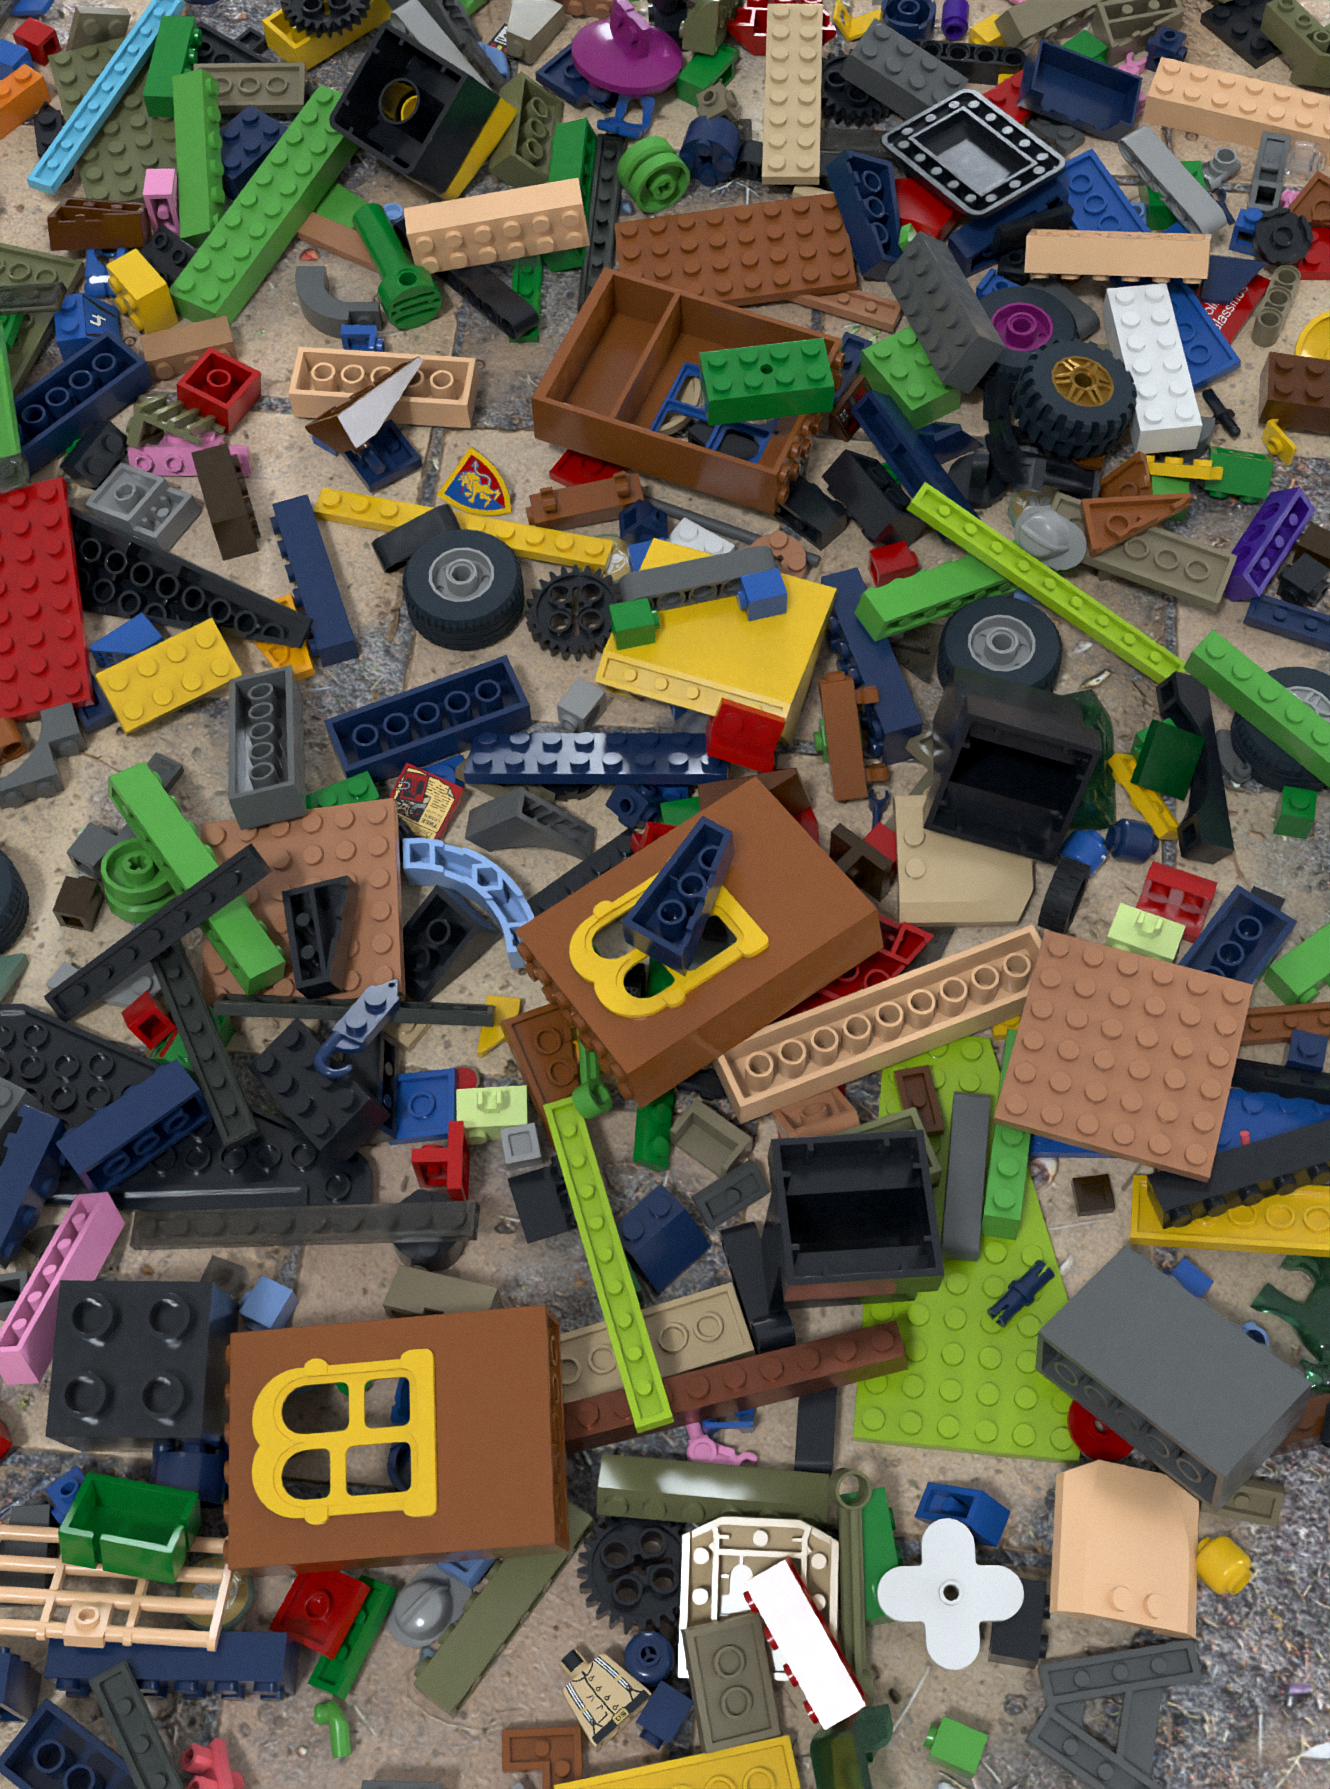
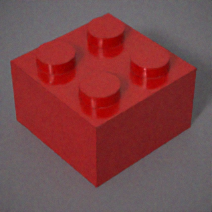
(220, 388)

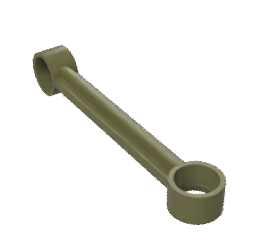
(852, 1573)

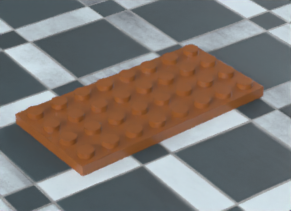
(744, 251)

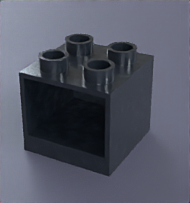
(140, 1365)

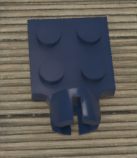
(564, 79)

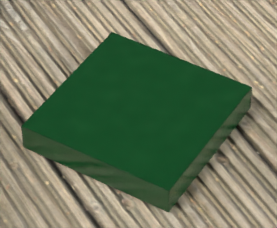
(1168, 760)

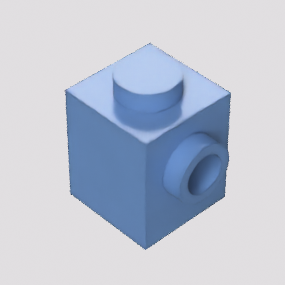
(267, 1305)

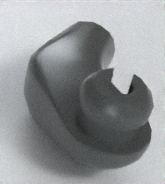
(1230, 763)

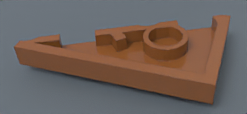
(1314, 201)
(1119, 518)

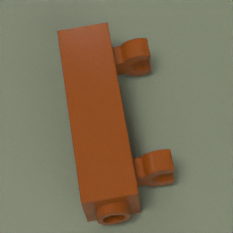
(584, 503)
(843, 737)

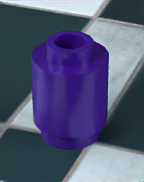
(955, 19)

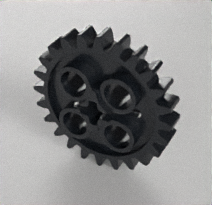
(311, 17)
(845, 98)
(546, 614)
(627, 1538)

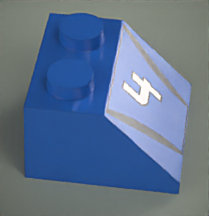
(82, 321)

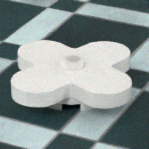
(917, 1594)

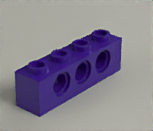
(1267, 542)

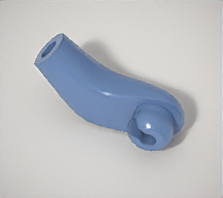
(498, 58)

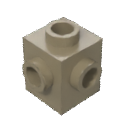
(717, 102)

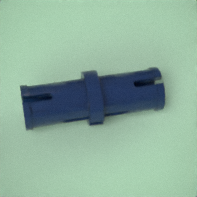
(1020, 1293)

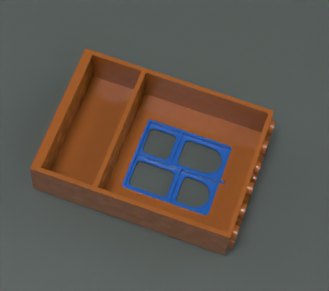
(623, 375)

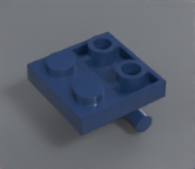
(384, 459)

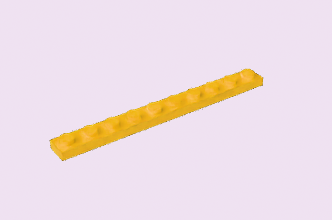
(523, 539)

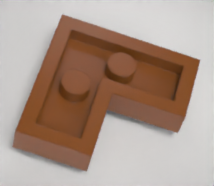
(544, 1750)

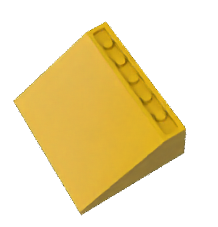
(717, 653)

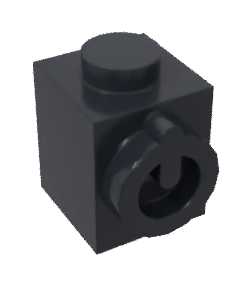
(1303, 582)

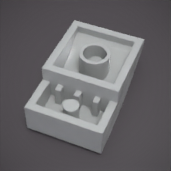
(143, 505)

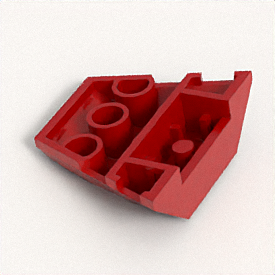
(751, 24)
(924, 209)
(901, 946)

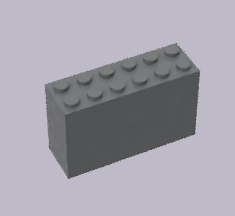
(1172, 1377)

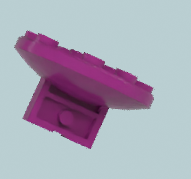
(626, 53)

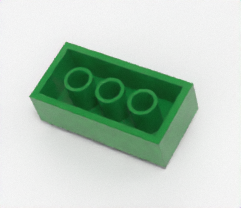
(766, 381)

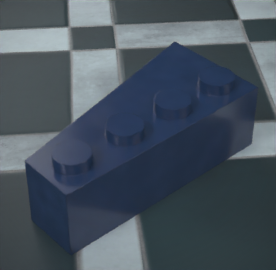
(28, 1177)

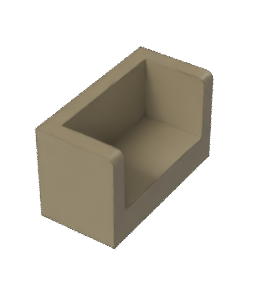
(710, 1139)

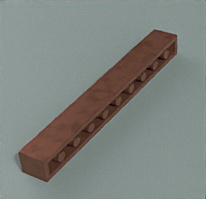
(743, 1385)

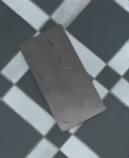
(899, 72)

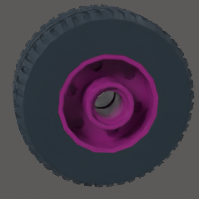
(1024, 322)

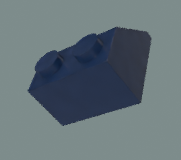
(660, 1239)

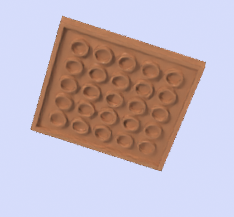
(310, 849)
(1125, 1055)

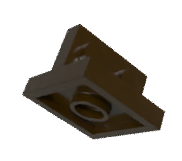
(860, 862)

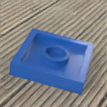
(425, 1105)

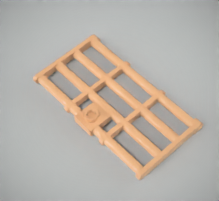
(93, 1611)

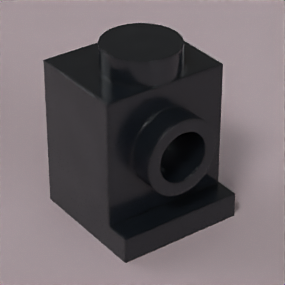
(1013, 264)

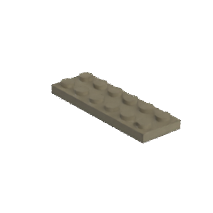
(1160, 560)

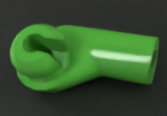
(338, 1727)

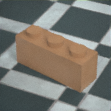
(178, 348)

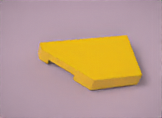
(492, 1036)

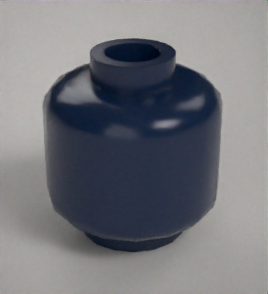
(1131, 841)
(646, 1672)

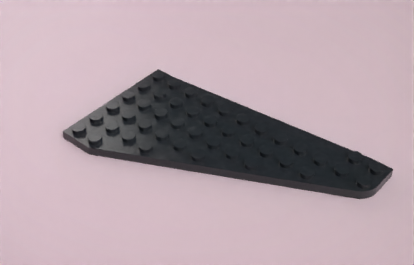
(82, 1072)

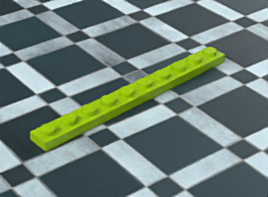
(1044, 584)
(608, 1267)

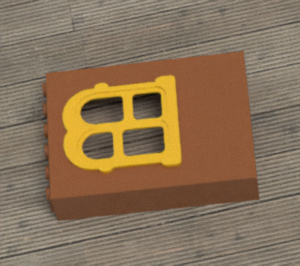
(782, 900)
(478, 1433)

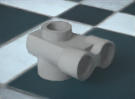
(1220, 168)

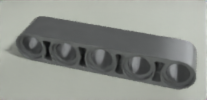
(695, 579)
(965, 1176)

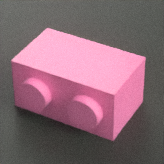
(161, 198)

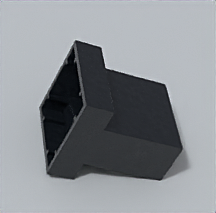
(1008, 764)
(850, 1221)

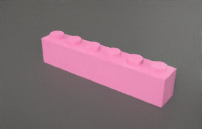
(72, 1254)

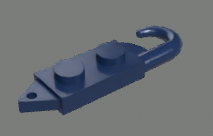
(358, 1026)

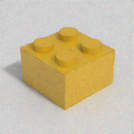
(141, 293)

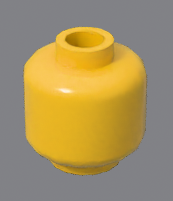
(1223, 1565)

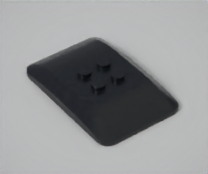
(972, 154)

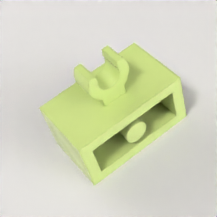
(1144, 934)
(491, 1109)

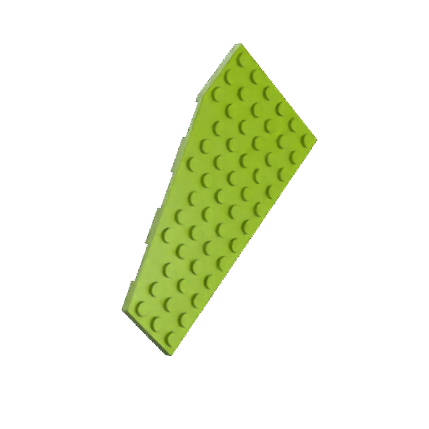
(968, 1377)

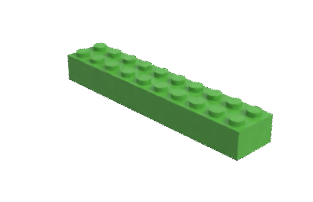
(265, 215)

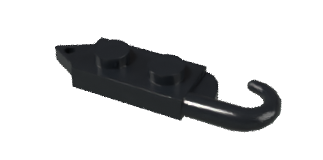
(47, 126)

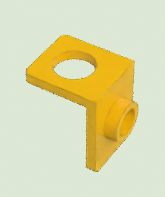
(853, 27)
(1278, 442)

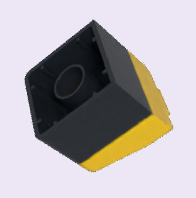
(421, 114)

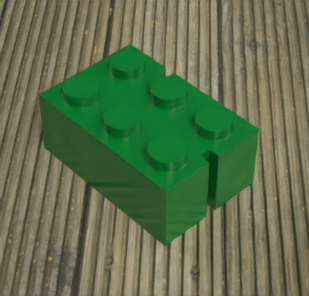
(130, 1527)

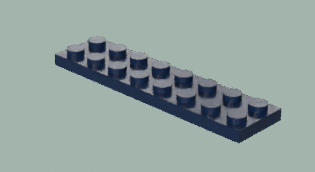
(592, 759)

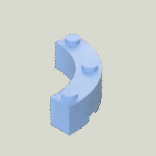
(473, 876)

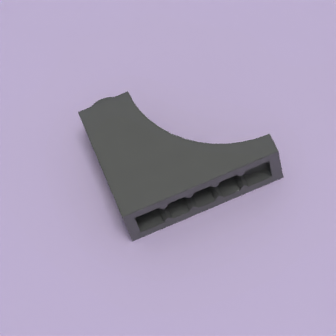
(449, 16)
(528, 821)
(33, 1513)

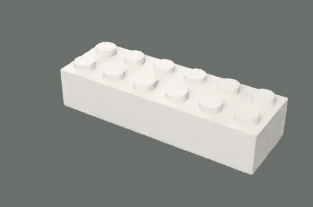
(1148, 342)

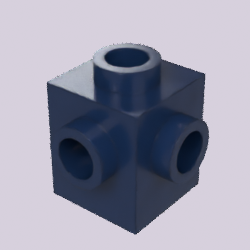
(1166, 44)
(642, 523)
(635, 804)

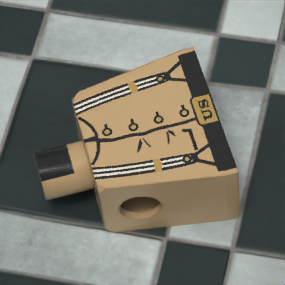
(601, 1696)

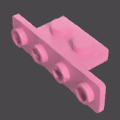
(174, 455)

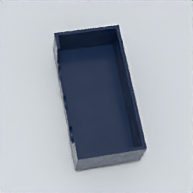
(1079, 91)

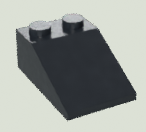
(442, 942)

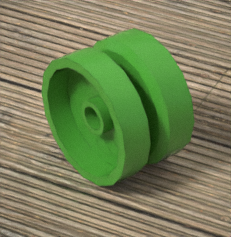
(653, 174)
(133, 882)

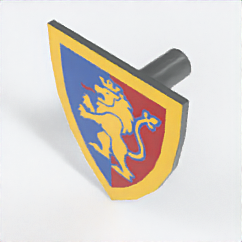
(476, 486)

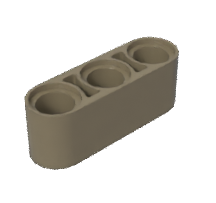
(1275, 306)

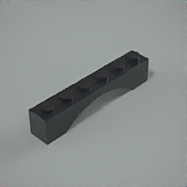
(1206, 827)

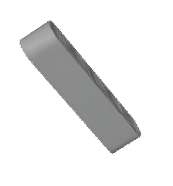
(418, 24)
(1168, 176)

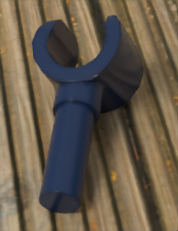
(1221, 193)
(877, 807)

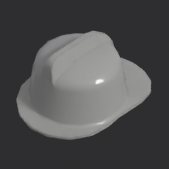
(1050, 538)
(426, 1607)

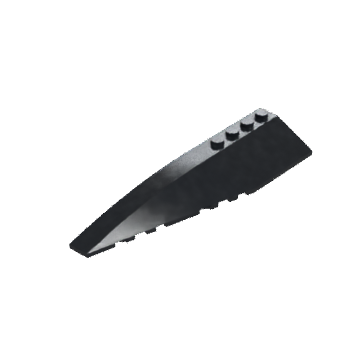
(133, 576)

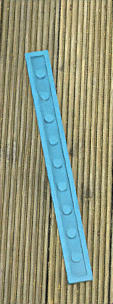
(101, 98)

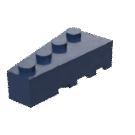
(869, 210)
(973, 241)
(679, 900)

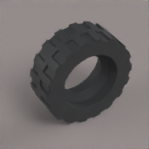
(1064, 895)

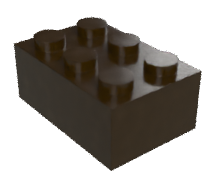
(224, 501)

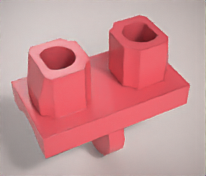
(210, 1767)

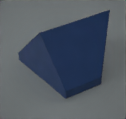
(1227, 278)
(947, 440)

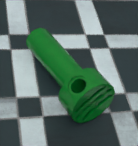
(406, 289)

